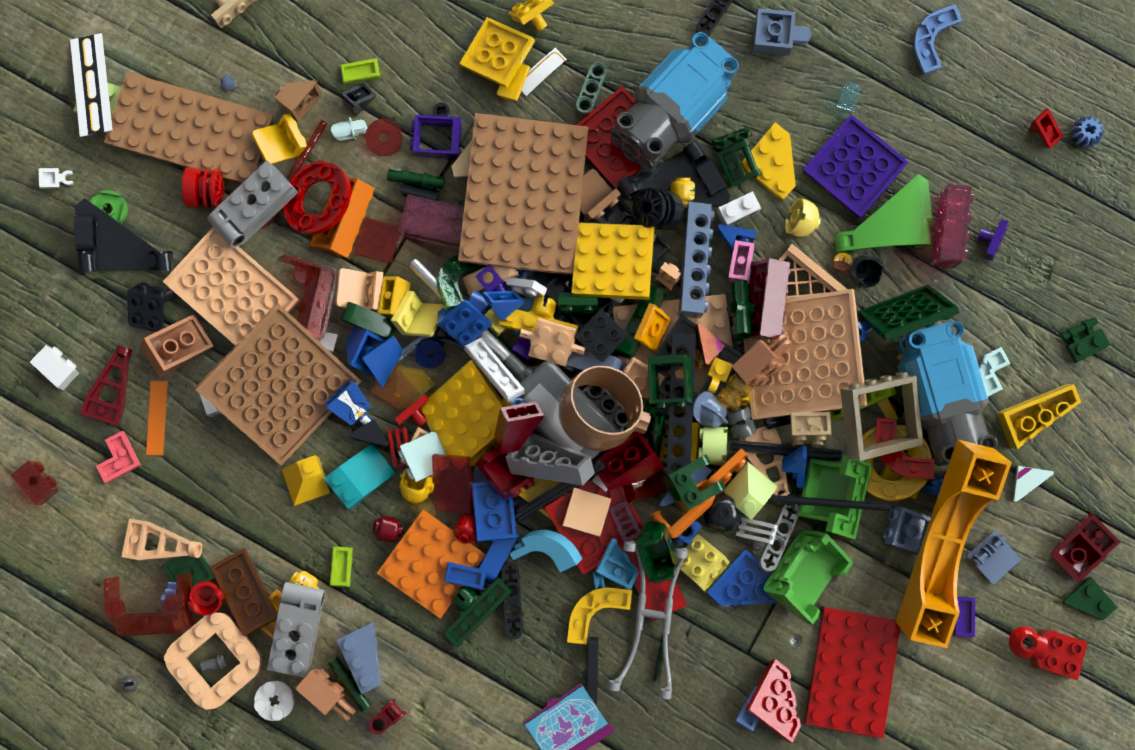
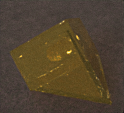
(411, 385)

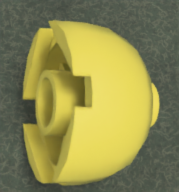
(803, 218)

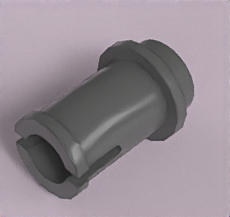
(213, 663)

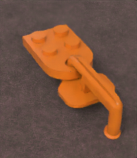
(724, 474)

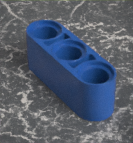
(497, 557)

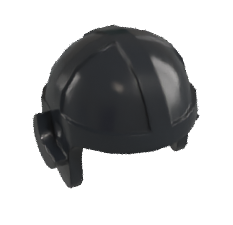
(866, 271)

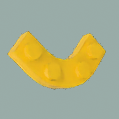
(589, 605)

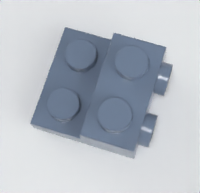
(906, 529)

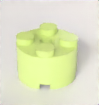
(714, 444)

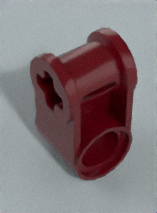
(387, 716)

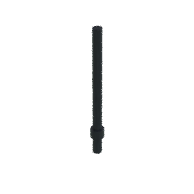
(792, 500)

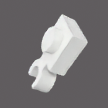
(50, 178)

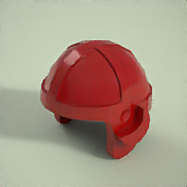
(205, 598)

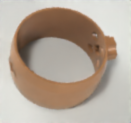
(620, 386)

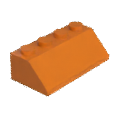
(341, 237)

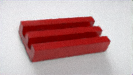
(397, 431)

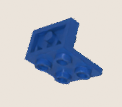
(463, 322)

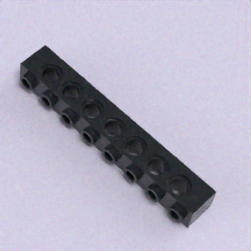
(687, 343)

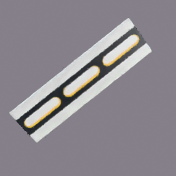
(91, 85)

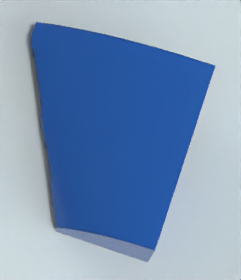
(383, 359)

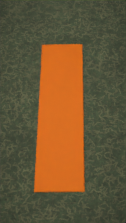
(156, 418)

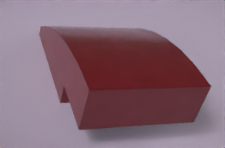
(1084, 547)

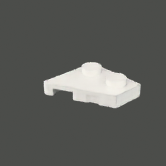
(528, 288)

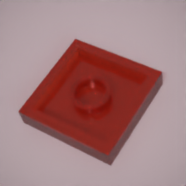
(378, 240)

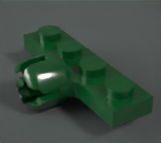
(475, 609)

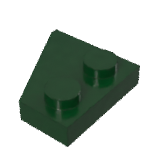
(1091, 600)

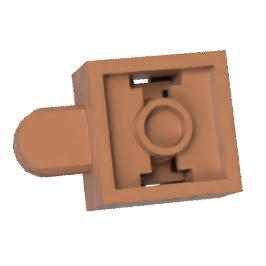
(762, 361)
(324, 693)

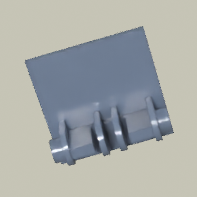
(994, 557)

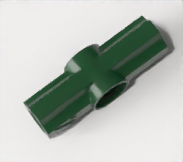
(741, 309)

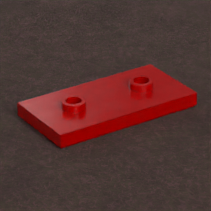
(656, 592)

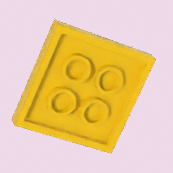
(497, 52)

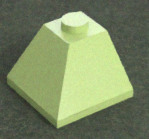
(750, 490)

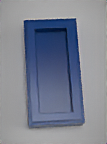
(465, 575)

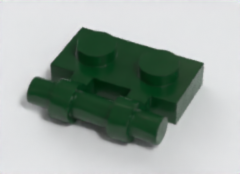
(1087, 346)

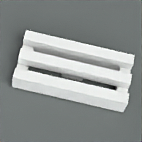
(743, 527)

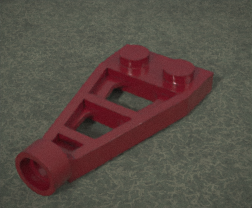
(102, 410)

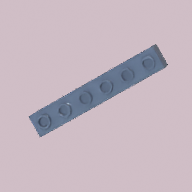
(687, 306)

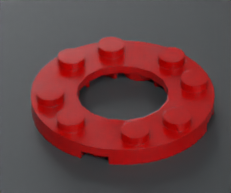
(338, 203)

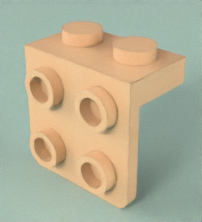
(359, 288)

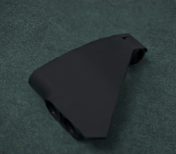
(690, 164)
(111, 246)

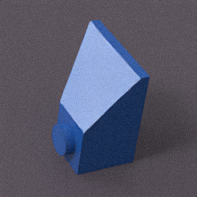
(358, 345)

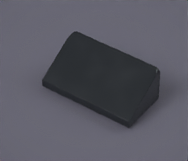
(417, 190)

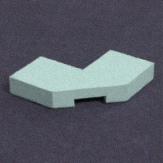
(990, 363)

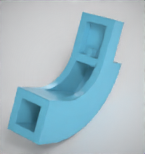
(553, 544)

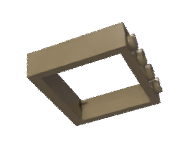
(852, 419)

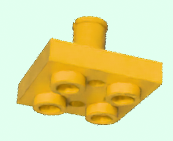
(531, 11)

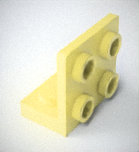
(416, 317)
(703, 563)

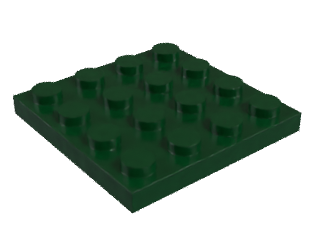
(908, 312)

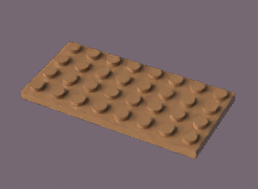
(186, 128)

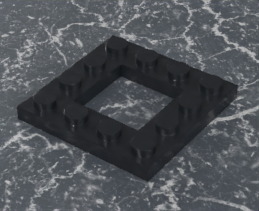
(685, 326)

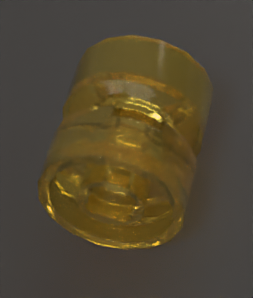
(734, 393)

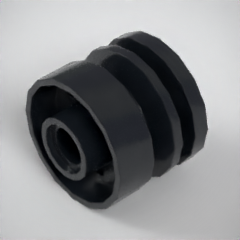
(657, 209)

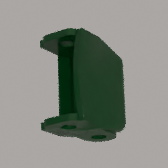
(656, 552)

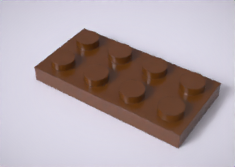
(244, 592)

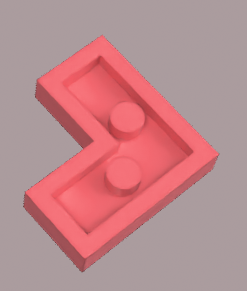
(123, 458)

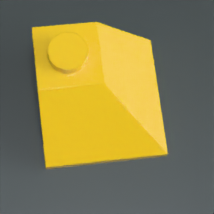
(306, 480)

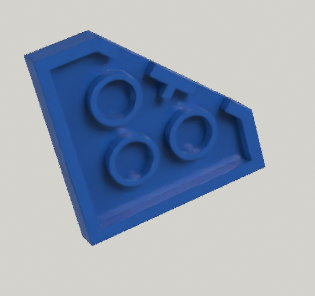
(741, 583)

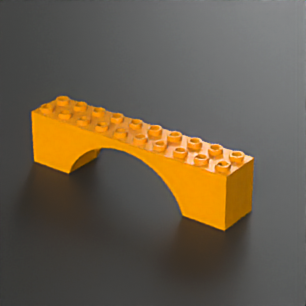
(970, 485)

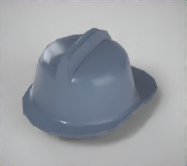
(709, 410)

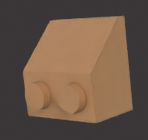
(298, 97)

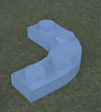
(926, 33)

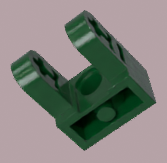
(685, 490)

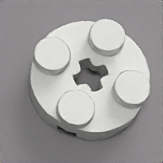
(263, 703)

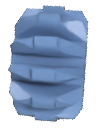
(1087, 124)

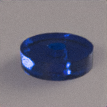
(429, 345)

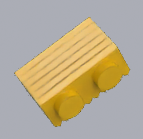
(392, 295)

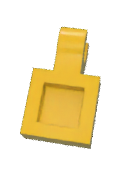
(719, 373)

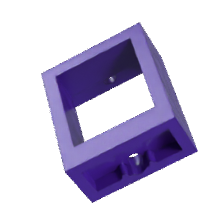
(454, 122)

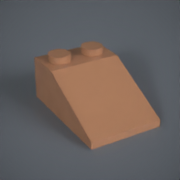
(175, 345)

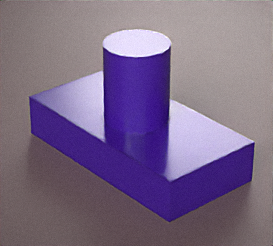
(993, 238)

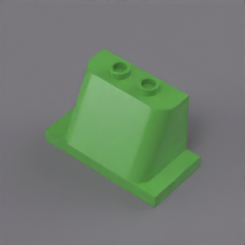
(837, 482)

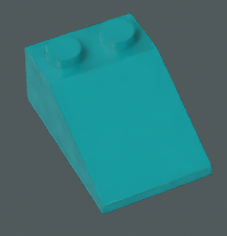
(360, 476)

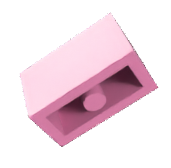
(741, 261)

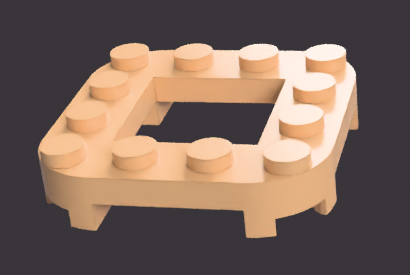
(189, 678)

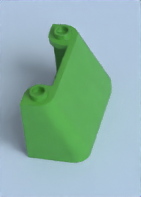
(806, 572)

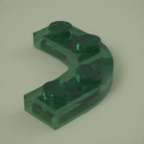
(447, 280)

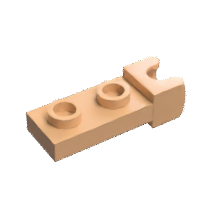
(668, 276)

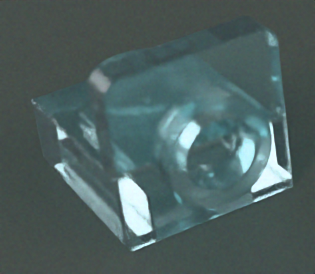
(849, 96)

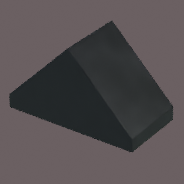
(357, 98)
(371, 434)

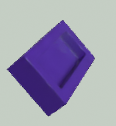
(966, 620)

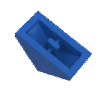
(503, 302)

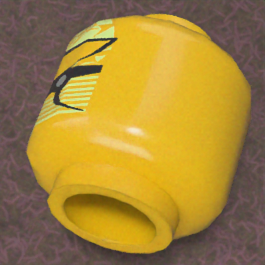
(684, 189)

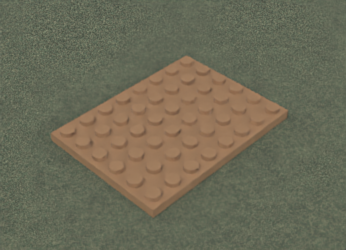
(523, 194)

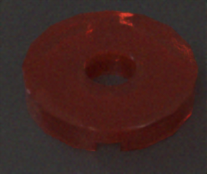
(384, 126)

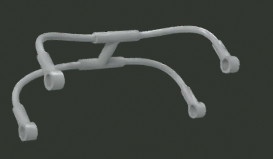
(665, 693)

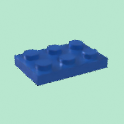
(492, 515)

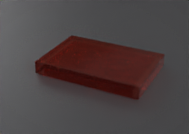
(452, 483)

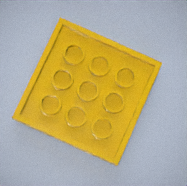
(613, 261)
(464, 412)

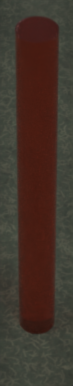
(310, 145)

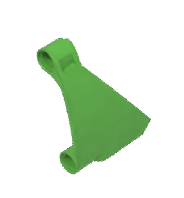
(896, 223)

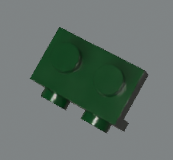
(570, 304)

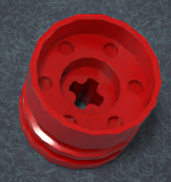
(202, 188)

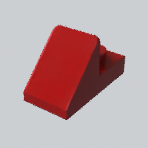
(1047, 128)

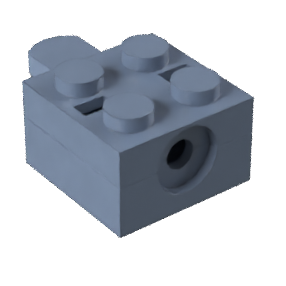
(777, 33)

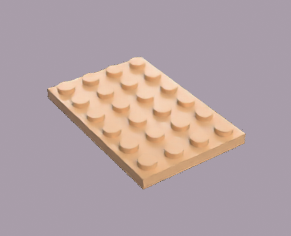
(227, 286)

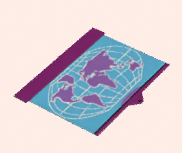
(569, 723)

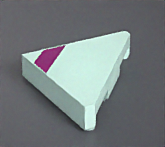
(1028, 479)

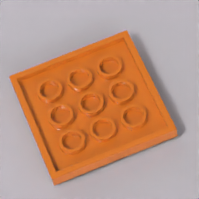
(421, 562)

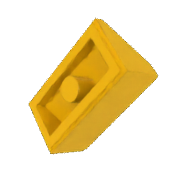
(514, 89)

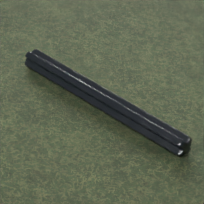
(784, 450)
(550, 496)

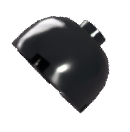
(722, 514)

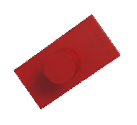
(414, 412)

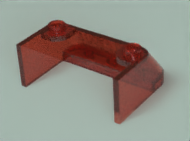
(318, 293)
(173, 619)

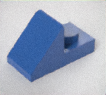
(730, 234)
(796, 463)

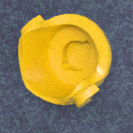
(415, 491)

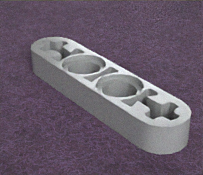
(780, 537)

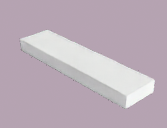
(494, 369)

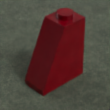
(516, 425)

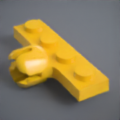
(528, 320)

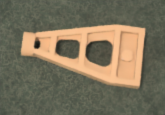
(768, 436)
(136, 541)

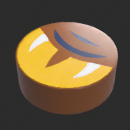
(842, 262)

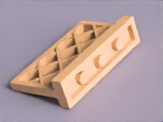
(813, 270)

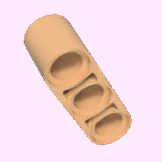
(473, 284)

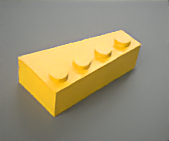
(1033, 415)

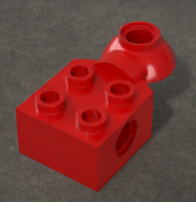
(1049, 651)

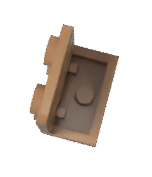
(596, 195)

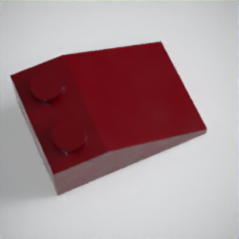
(629, 463)

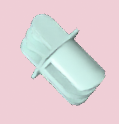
(348, 129)

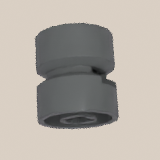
(743, 428)

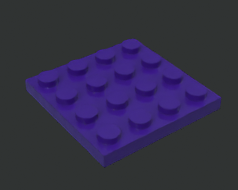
(855, 166)

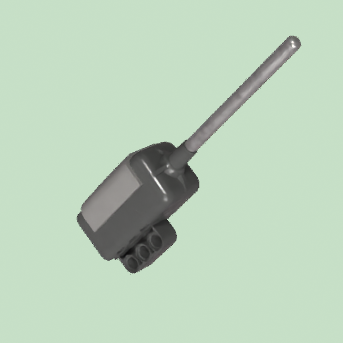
(545, 385)

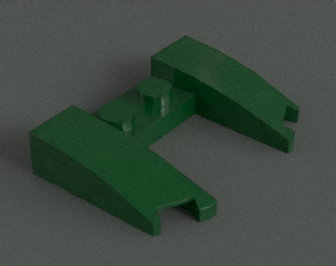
(630, 346)

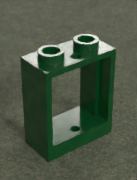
(669, 360)

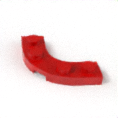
(898, 462)

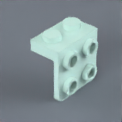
(419, 455)

